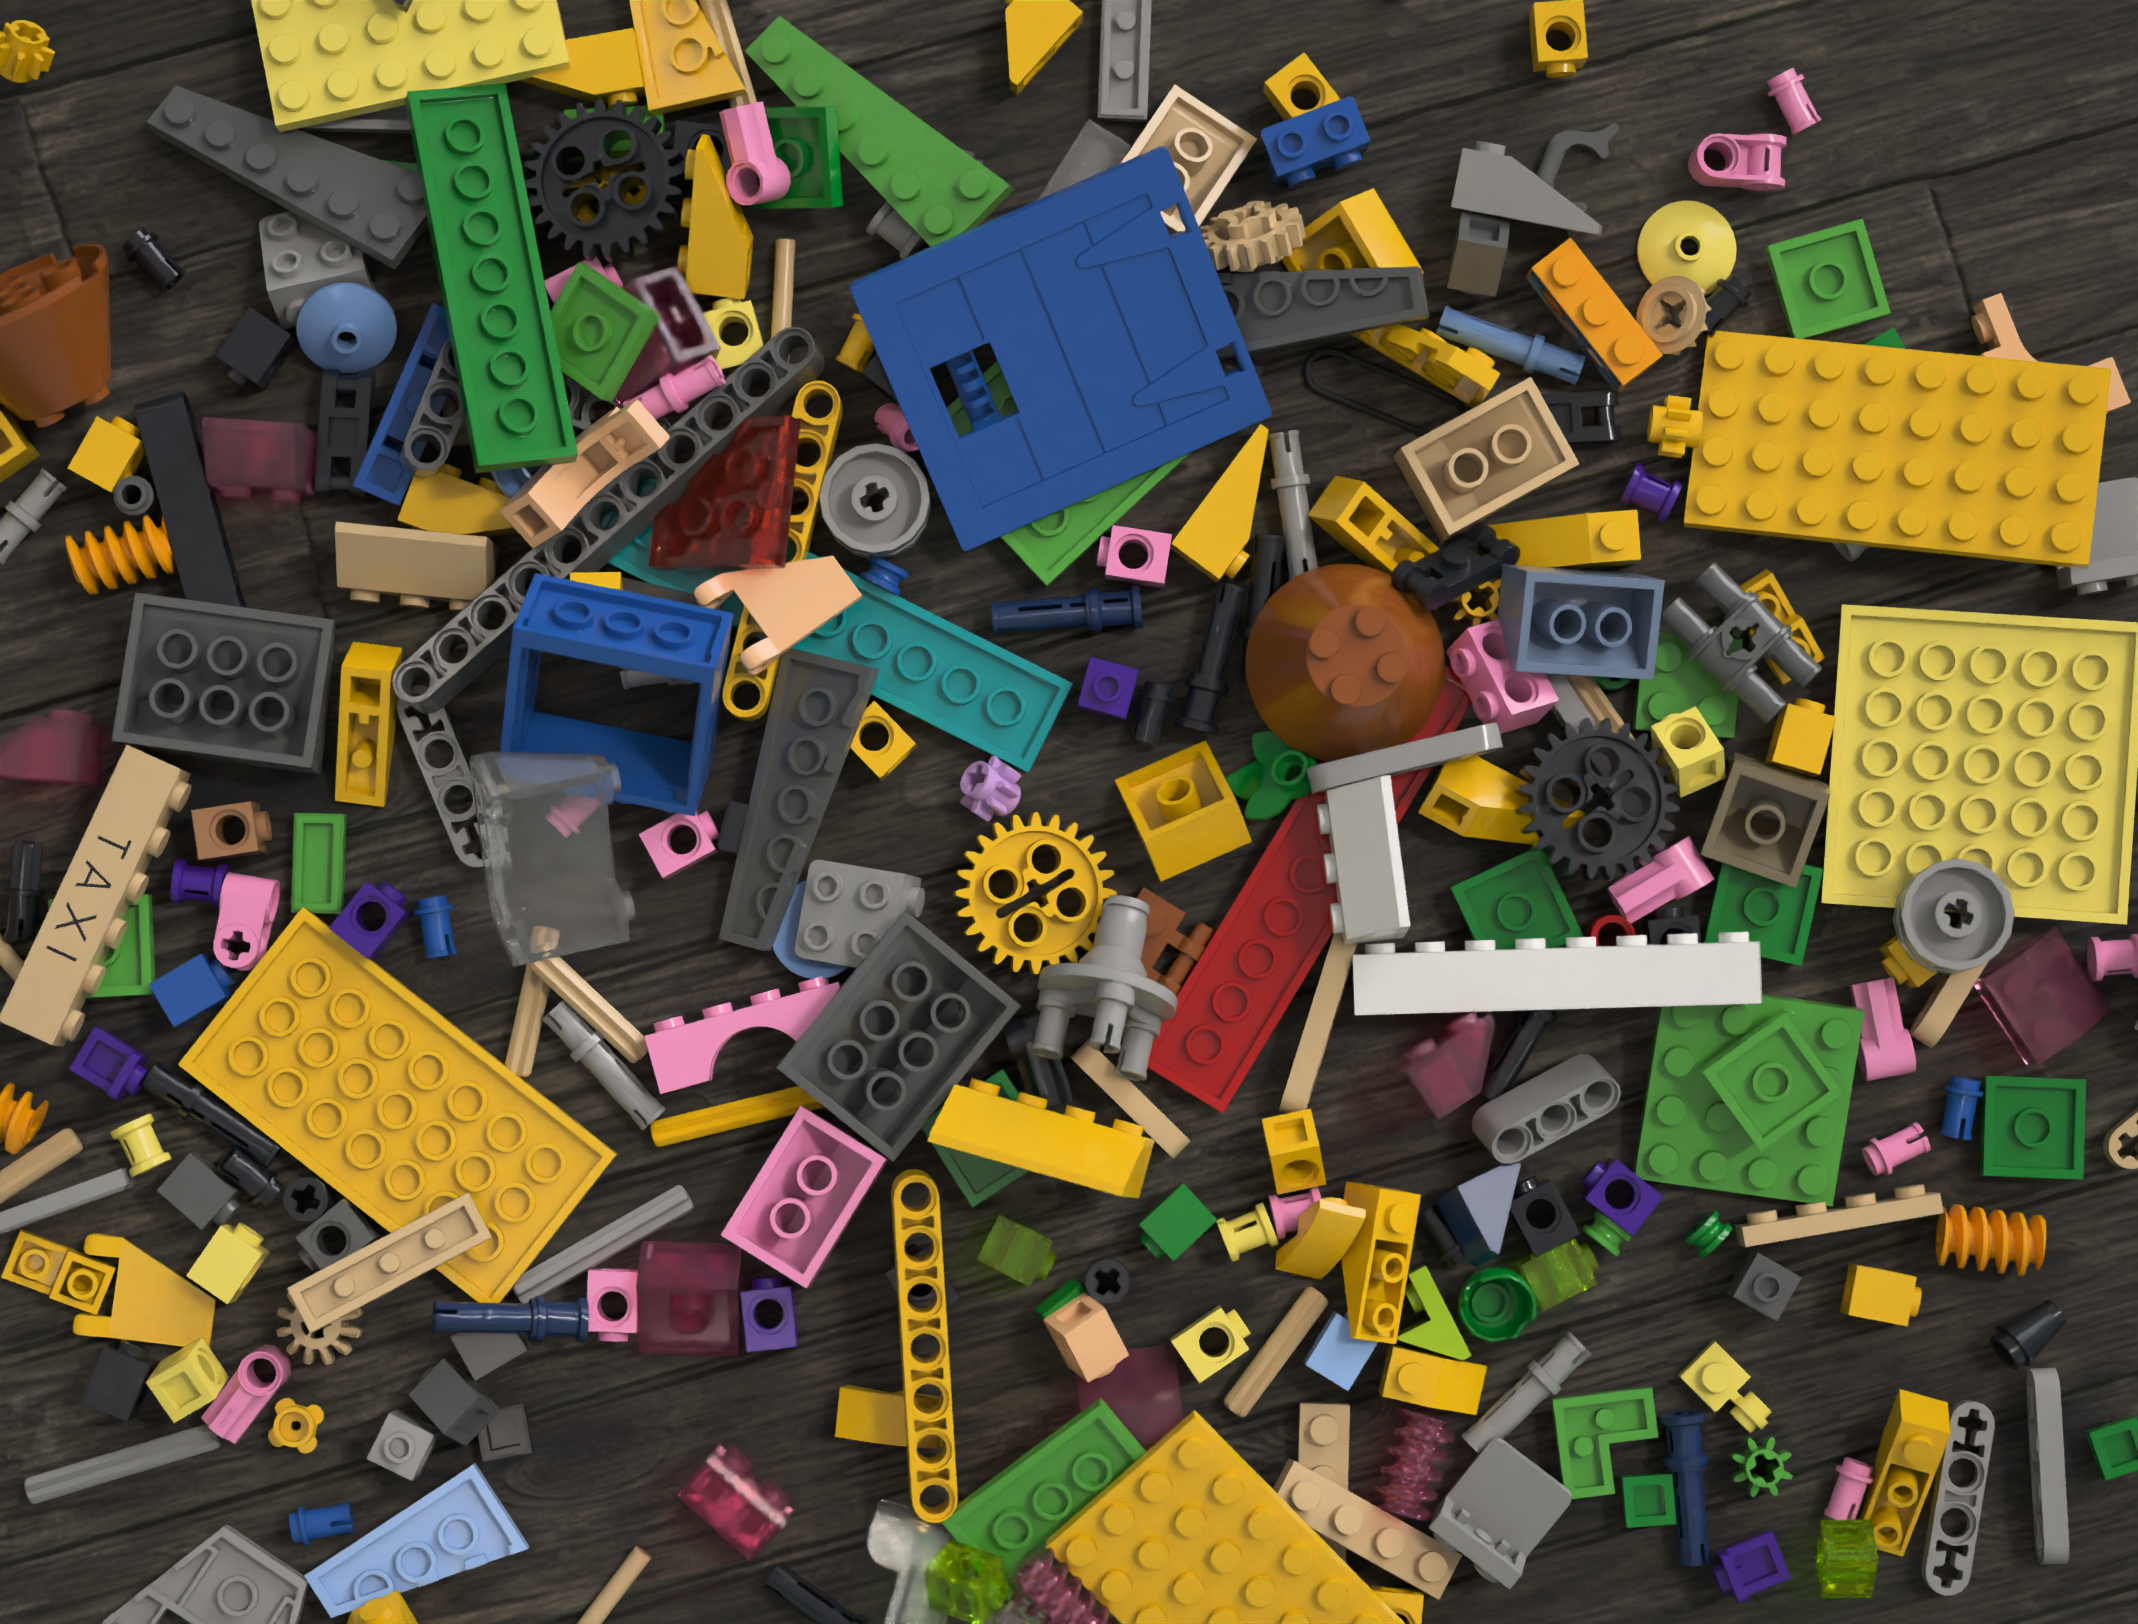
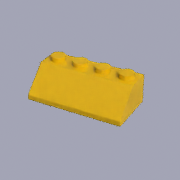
(1044, 1140)

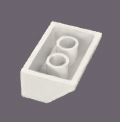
(1364, 862)

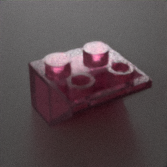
(677, 340)
(1453, 1068)
(736, 1501)

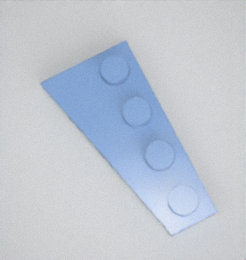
(429, 1540)

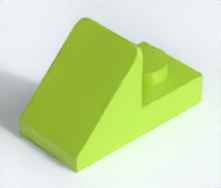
(1438, 1329)

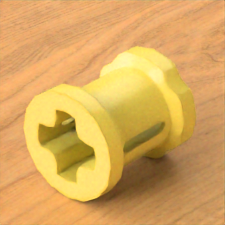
(141, 1145)
(1247, 1232)

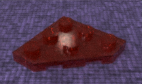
(735, 505)

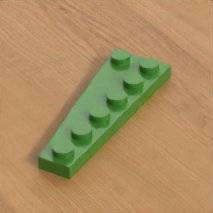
(901, 156)

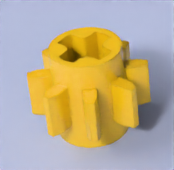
(24, 51)
(1674, 426)
(1478, 613)

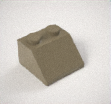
(1765, 819)

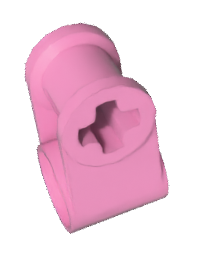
(1750, 161)
(245, 912)

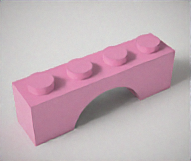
(688, 1052)

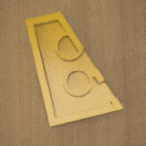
(681, 56)

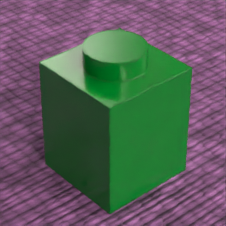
(1175, 1223)

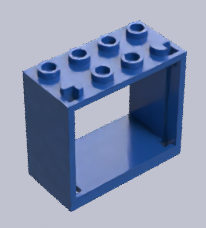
(630, 634)

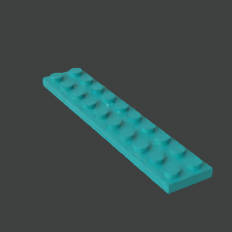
(921, 659)

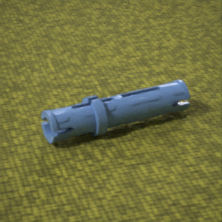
(1511, 345)

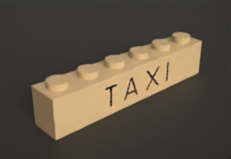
(95, 897)

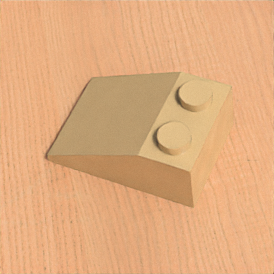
(1202, 147)
(1485, 459)

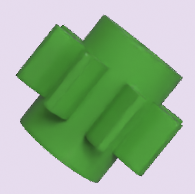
(1774, 1469)

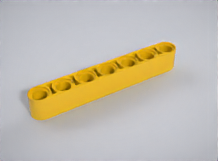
(809, 481)
(930, 1369)

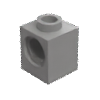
(404, 1444)

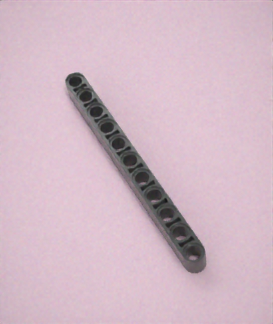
(619, 495)

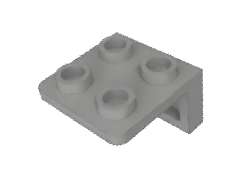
(302, 260)
(2113, 541)
(851, 910)
(1499, 1511)

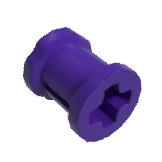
(1650, 493)
(197, 882)

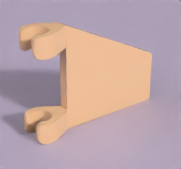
(783, 602)

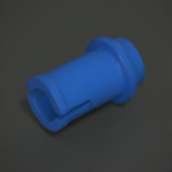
(436, 926)
(1960, 1107)
(321, 1522)

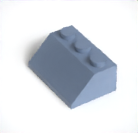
(1580, 621)

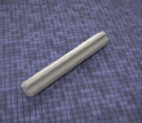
(604, 1244)
(121, 1463)

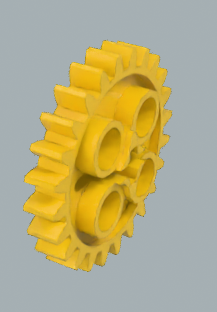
(1013, 854)

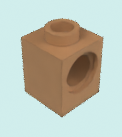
(209, 825)

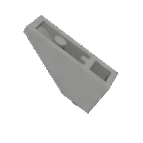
(1507, 189)

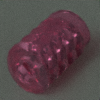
(1414, 1464)
(1056, 1592)

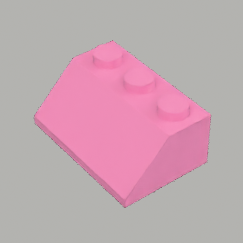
(804, 1196)

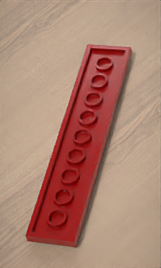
(1269, 941)

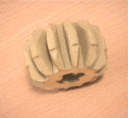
(313, 1342)

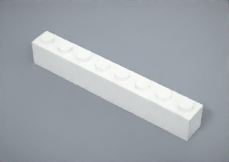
(1557, 977)

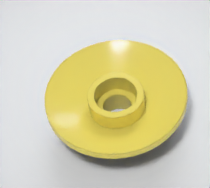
(1661, 237)

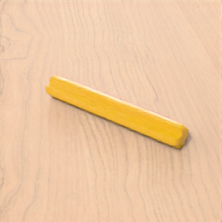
(731, 1116)

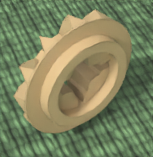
(1654, 313)

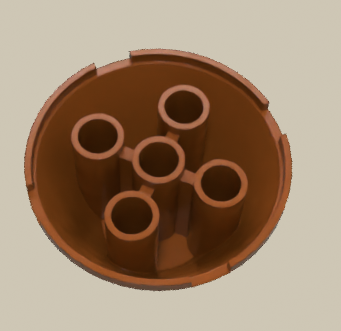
(55, 334)
(1344, 662)

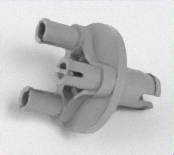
(1109, 987)

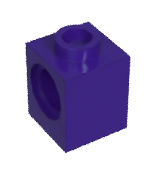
(1107, 689)
(350, 925)
(1641, 1200)
(762, 1337)

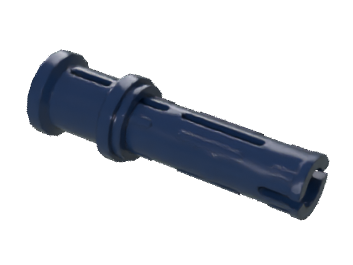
(1092, 610)
(535, 1318)
(1685, 1461)

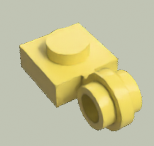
(1717, 1379)

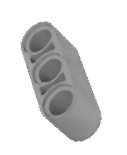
(1546, 1108)

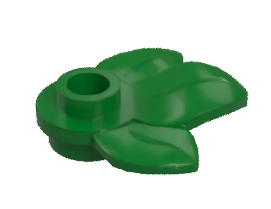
(1267, 780)

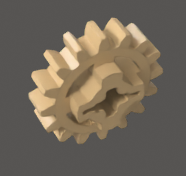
(1253, 235)

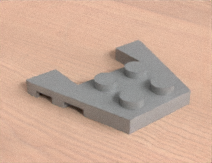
(221, 1583)

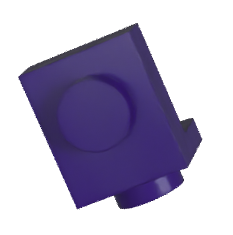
(111, 1064)
(1749, 1566)

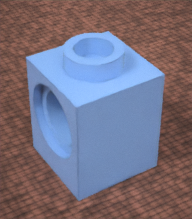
(1337, 1354)

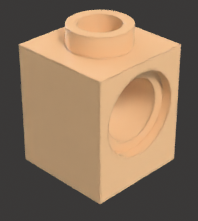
(1086, 1337)

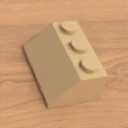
(413, 565)

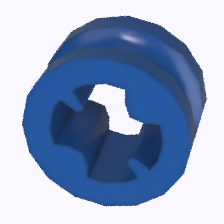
(884, 574)

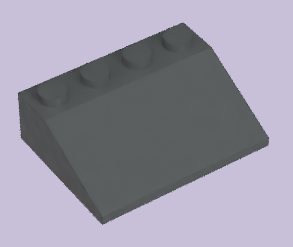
(226, 683)
(898, 1036)

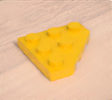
(1449, 368)

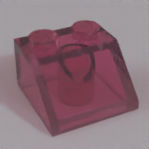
(259, 458)
(54, 750)
(2042, 997)
(689, 1298)
(1140, 1393)

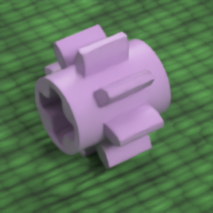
(990, 788)

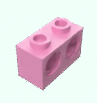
(1494, 688)

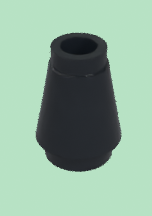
(2026, 1335)

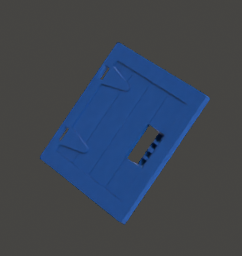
(1098, 336)

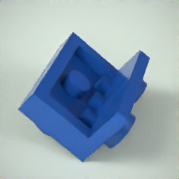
(1315, 141)

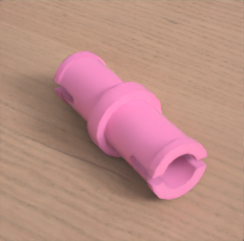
(678, 390)

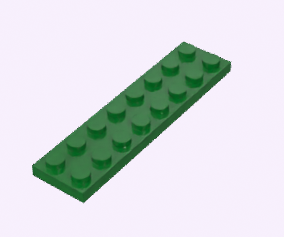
(491, 278)

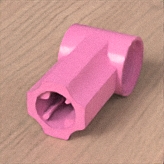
(752, 154)
(1669, 876)
(1884, 1043)
(246, 1394)

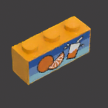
(1593, 315)

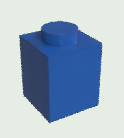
(193, 989)

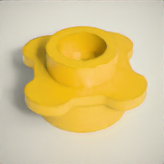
(282, 1430)

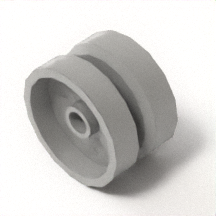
(871, 472)
(1983, 910)

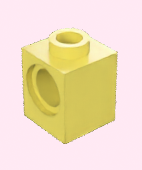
(730, 311)
(1690, 767)
(229, 1261)
(1204, 1364)
(187, 1379)

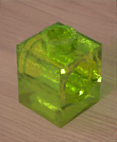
(1017, 1251)
(1560, 1272)
(1846, 1558)
(966, 1582)

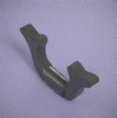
(1557, 147)

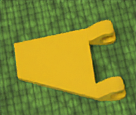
(148, 1299)

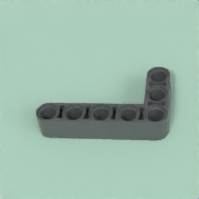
(443, 430)

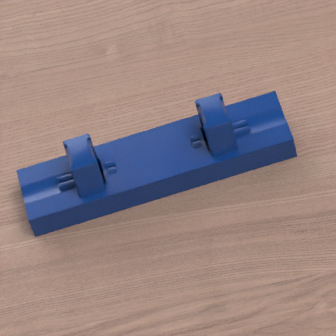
(381, 469)

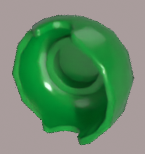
(1496, 1304)

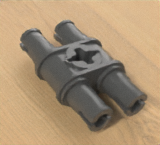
(1743, 615)

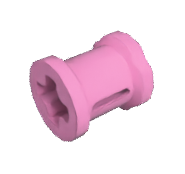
(2112, 957)
(1287, 1209)

